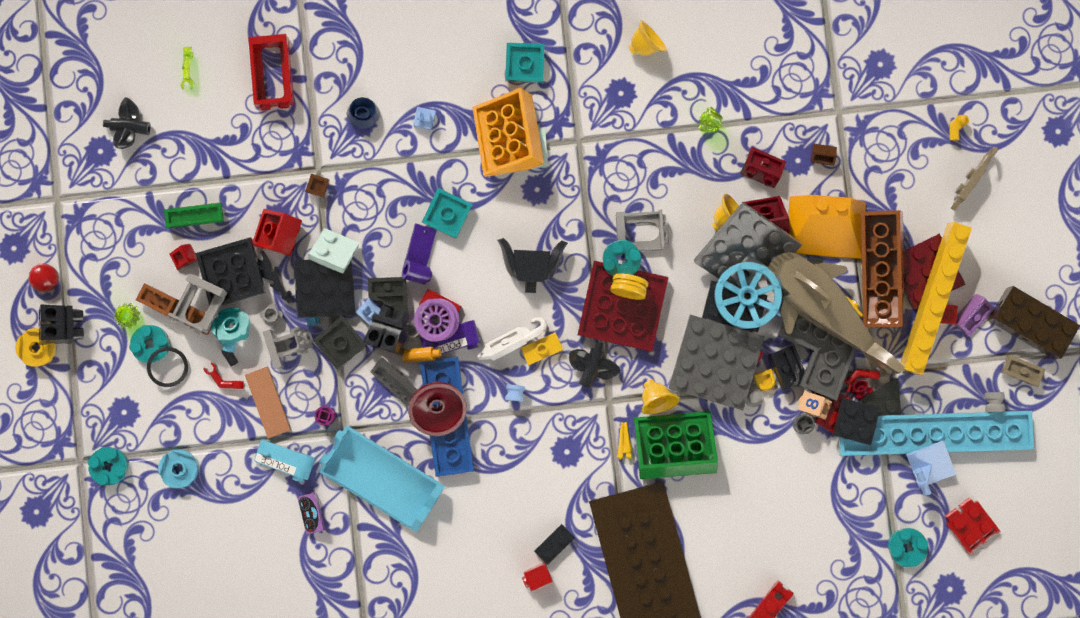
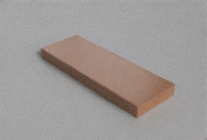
(268, 402)

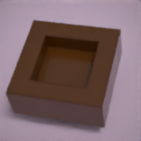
(317, 185)

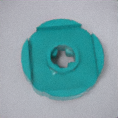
(616, 249)
(234, 334)
(139, 338)
(118, 470)
(918, 544)

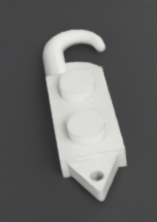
(511, 341)

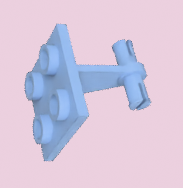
(930, 465)

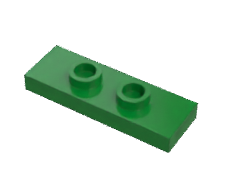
(194, 215)

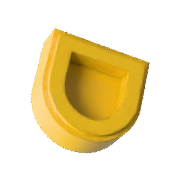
(765, 380)

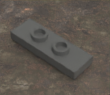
(393, 381)

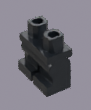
(57, 324)
(388, 333)

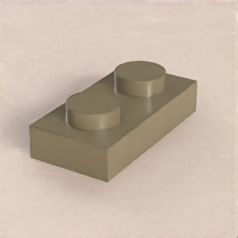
(1022, 370)

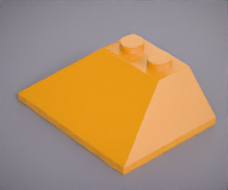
(827, 225)

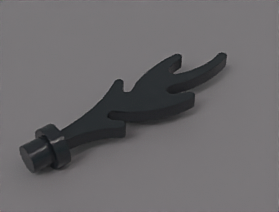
(268, 274)

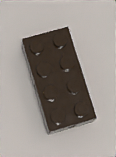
(1034, 322)

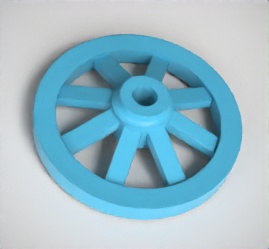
(720, 304)

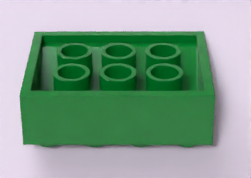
(675, 445)

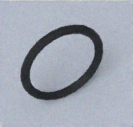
(162, 350)

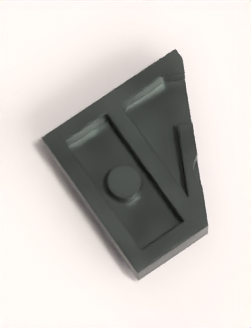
(389, 292)
(885, 397)

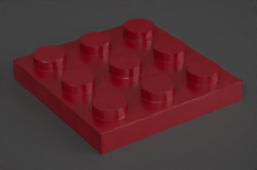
(917, 269)

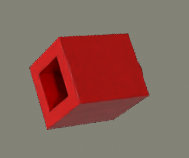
(537, 577)

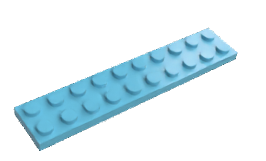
(958, 430)

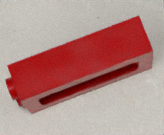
(256, 45)

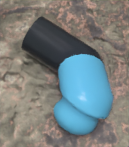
(228, 353)

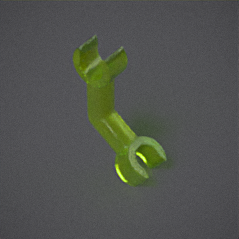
(188, 55)

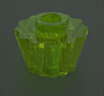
(710, 120)
(133, 315)

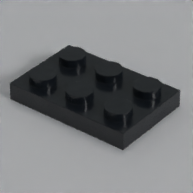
(711, 312)

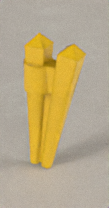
(624, 442)

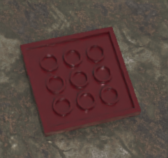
(618, 318)

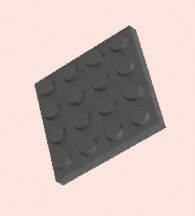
(716, 362)

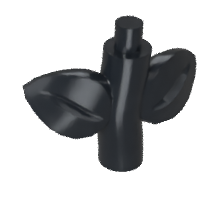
(127, 124)
(593, 365)

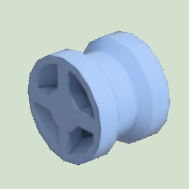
(515, 393)

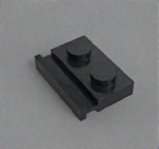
(787, 367)

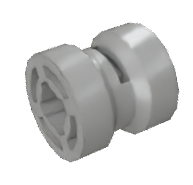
(994, 402)

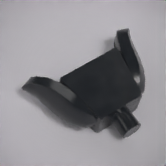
(531, 265)

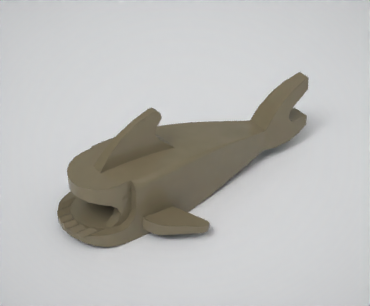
(818, 299)

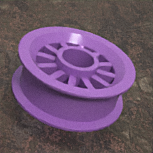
(421, 326)

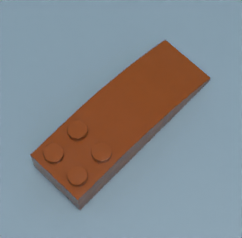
(882, 268)

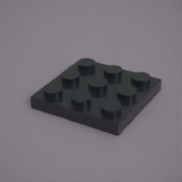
(232, 269)
(323, 290)

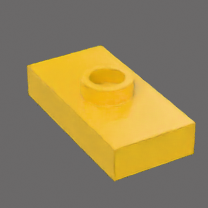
(541, 348)

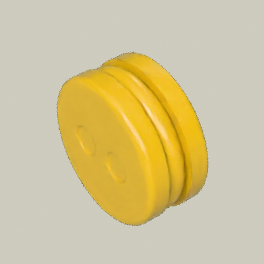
(629, 286)

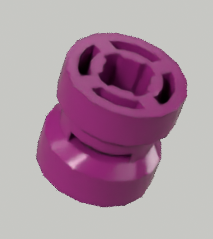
(328, 416)

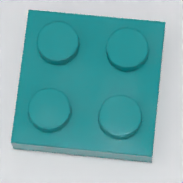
(524, 62)
(447, 213)

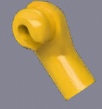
(955, 125)

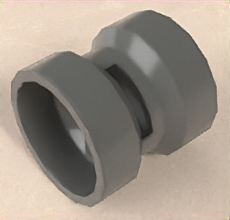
(806, 422)

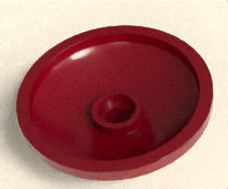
(439, 418)

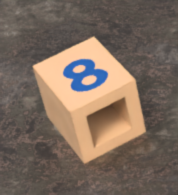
(814, 405)

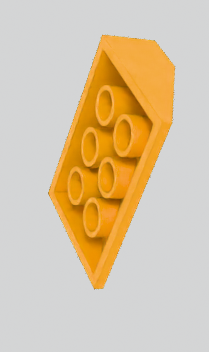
(508, 134)

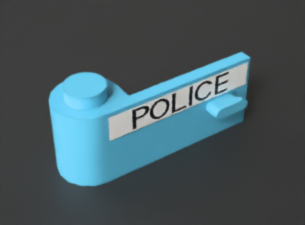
(285, 460)

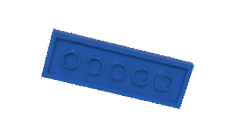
(450, 451)

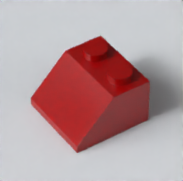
(277, 232)

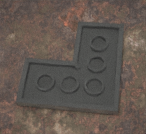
(742, 235)
(827, 362)

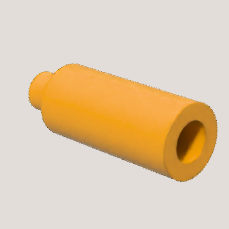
(420, 354)

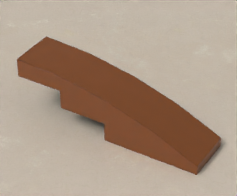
(166, 304)

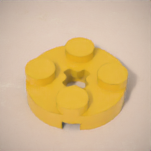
(28, 355)

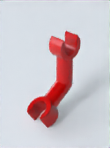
(860, 373)
(219, 381)

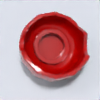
(43, 277)

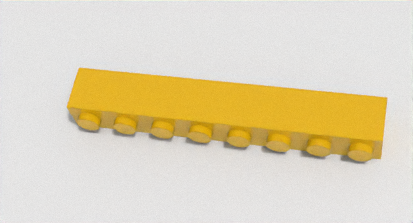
(935, 297)

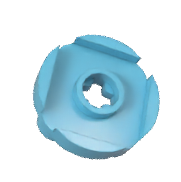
(168, 473)

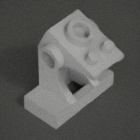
(277, 346)

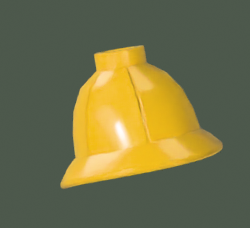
(646, 41)
(724, 211)
(657, 398)

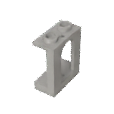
(642, 217)
(180, 311)

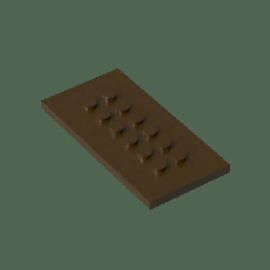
(644, 554)

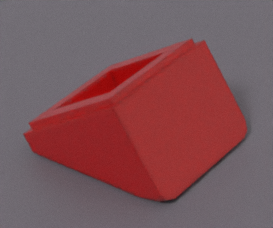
(183, 256)

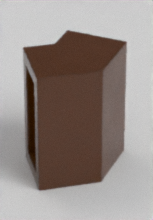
(823, 154)

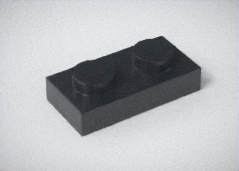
(554, 544)

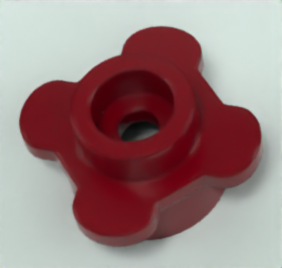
(861, 389)

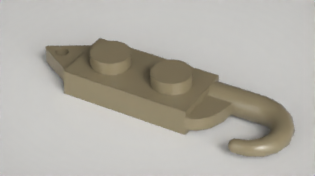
(973, 177)

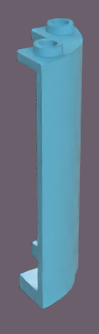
(381, 478)

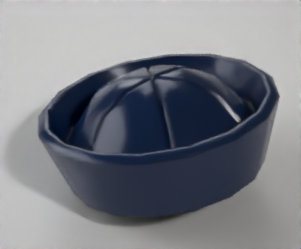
(363, 113)

